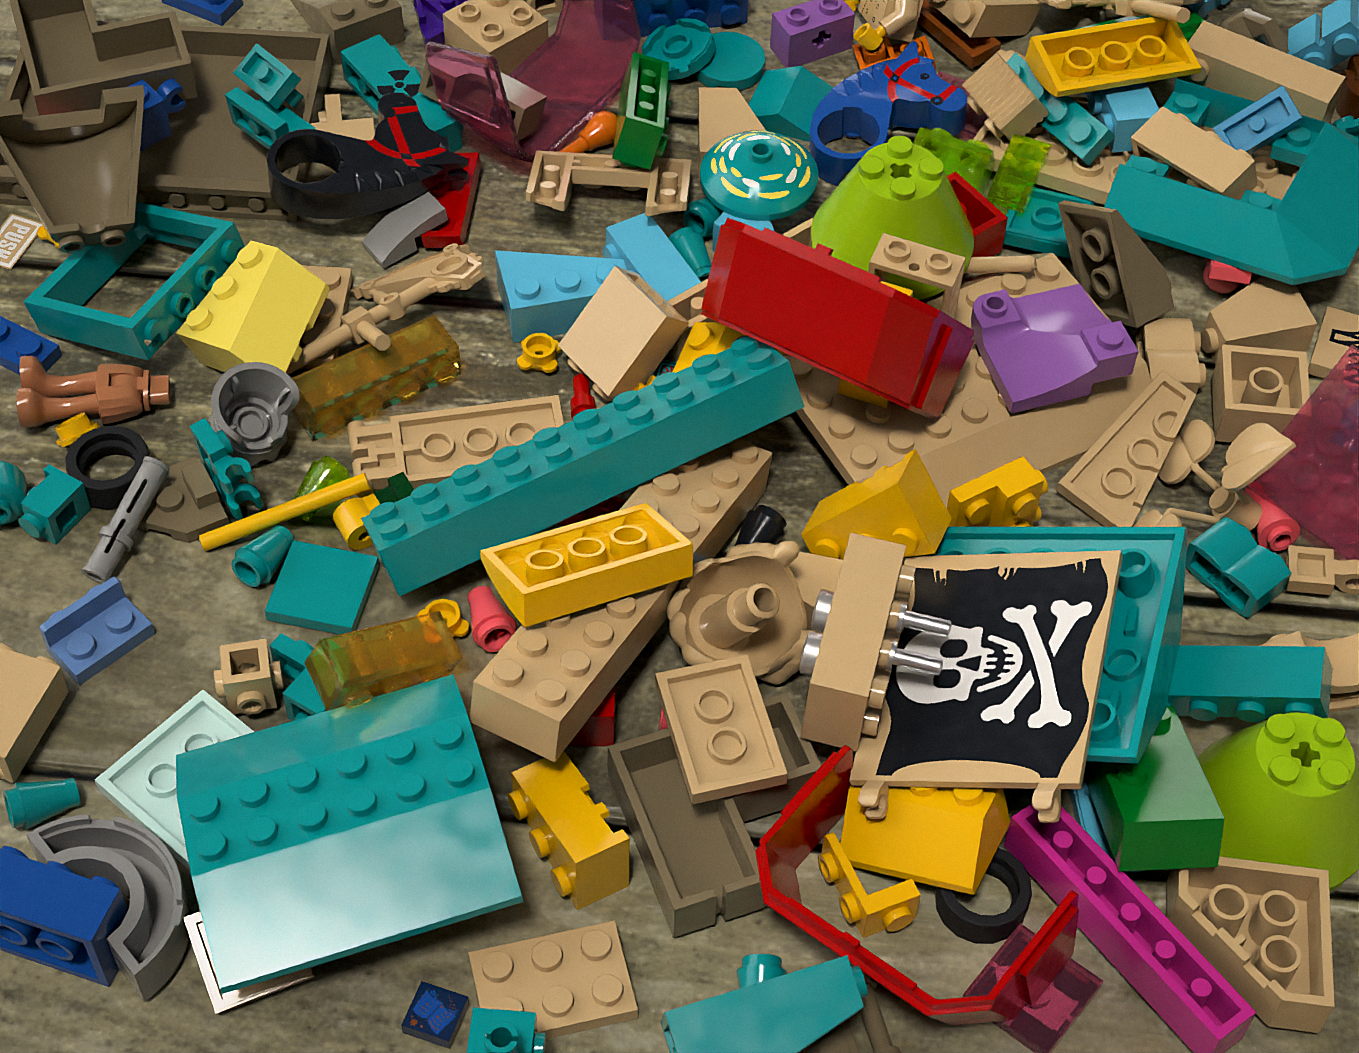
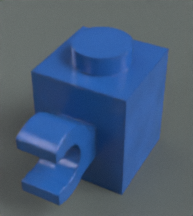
(156, 110)

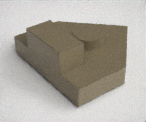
(185, 503)

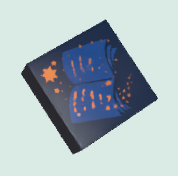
(435, 1014)

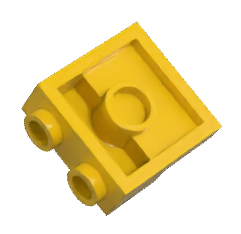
(999, 498)

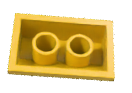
(928, 834)

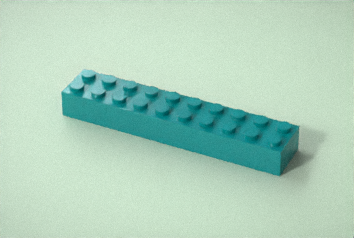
(581, 462)

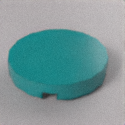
(684, 45)
(735, 63)

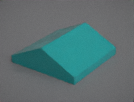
(788, 100)

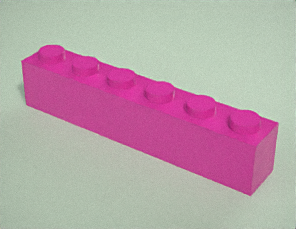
(1131, 932)

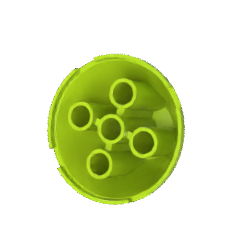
(897, 193)
(1288, 794)

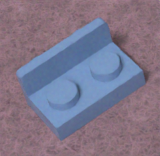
(95, 631)

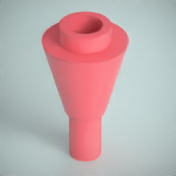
(1275, 526)

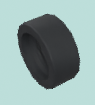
(102, 443)
(989, 928)

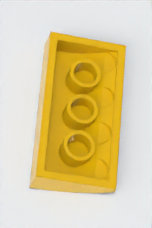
(1110, 56)
(587, 563)

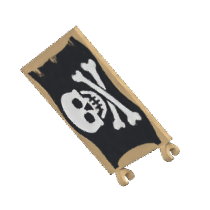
(1012, 680)

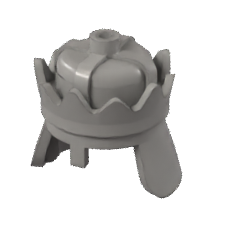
(253, 409)

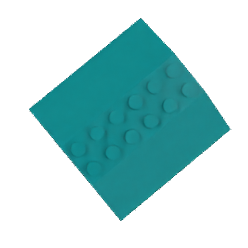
(1142, 627)
(341, 833)

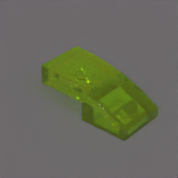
(1018, 173)

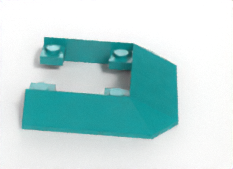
(1291, 239)

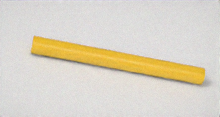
(284, 512)

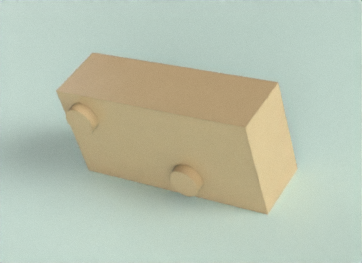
(1254, 70)

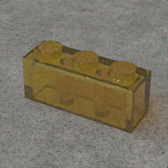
(382, 660)

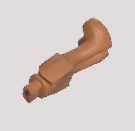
(114, 393)

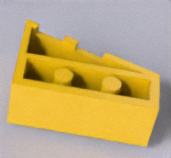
(891, 505)
(570, 830)

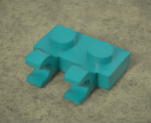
(224, 469)

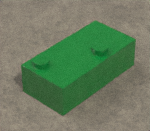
(1160, 808)

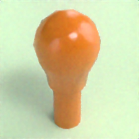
(596, 134)

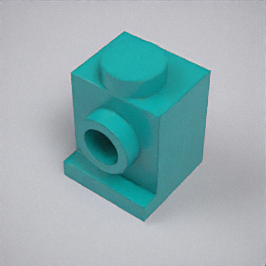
(54, 506)

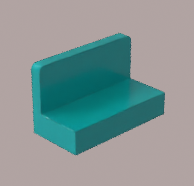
(262, 119)

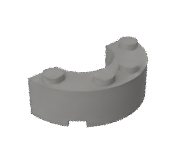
(153, 930)

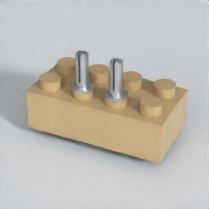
(860, 642)

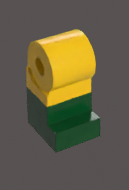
(349, 513)

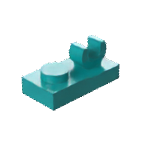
(269, 78)

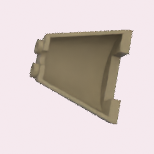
(79, 166)

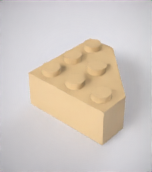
(1263, 933)

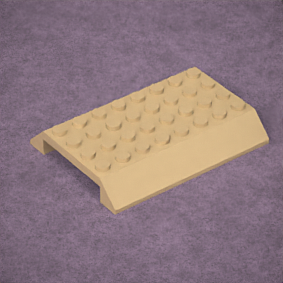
(975, 424)

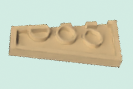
(1125, 461)

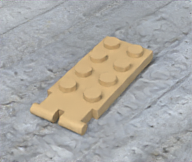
(440, 441)

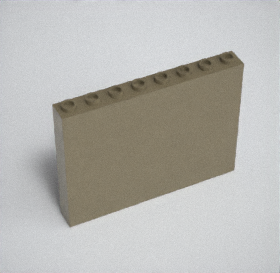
(207, 160)

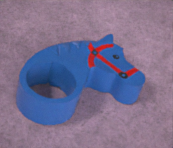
(877, 100)

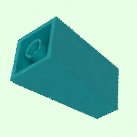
(769, 1015)

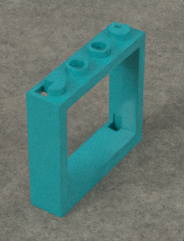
(59, 299)

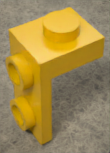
(885, 909)

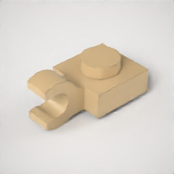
(1318, 572)

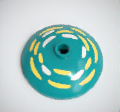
(759, 175)

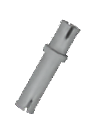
(118, 535)

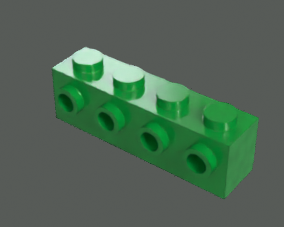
(642, 112)

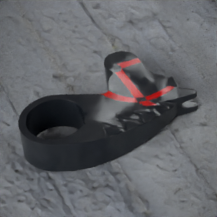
(369, 174)

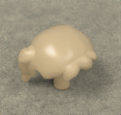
(743, 608)

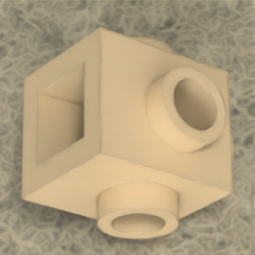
(248, 677)

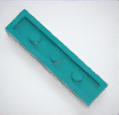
(1066, 118)

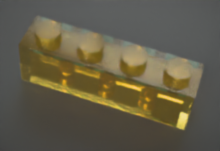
(373, 379)

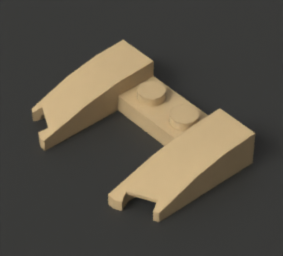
(557, 172)

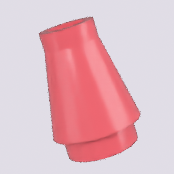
(489, 619)

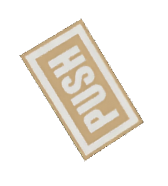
(15, 238)

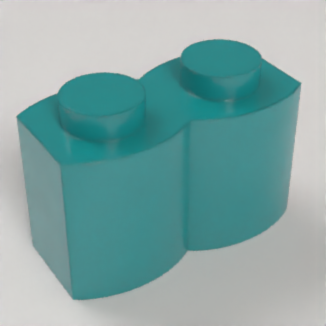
(1237, 567)

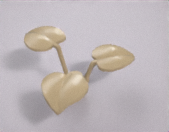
(1247, 459)

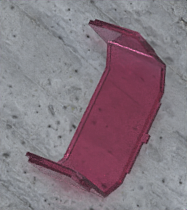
(575, 69)

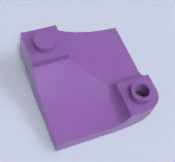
(1048, 345)

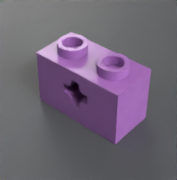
(811, 31)

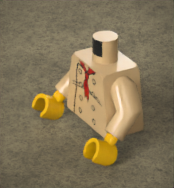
(886, 19)

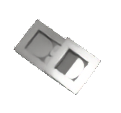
(396, 232)

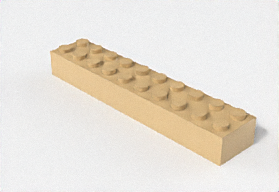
(563, 668)

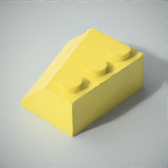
(255, 311)

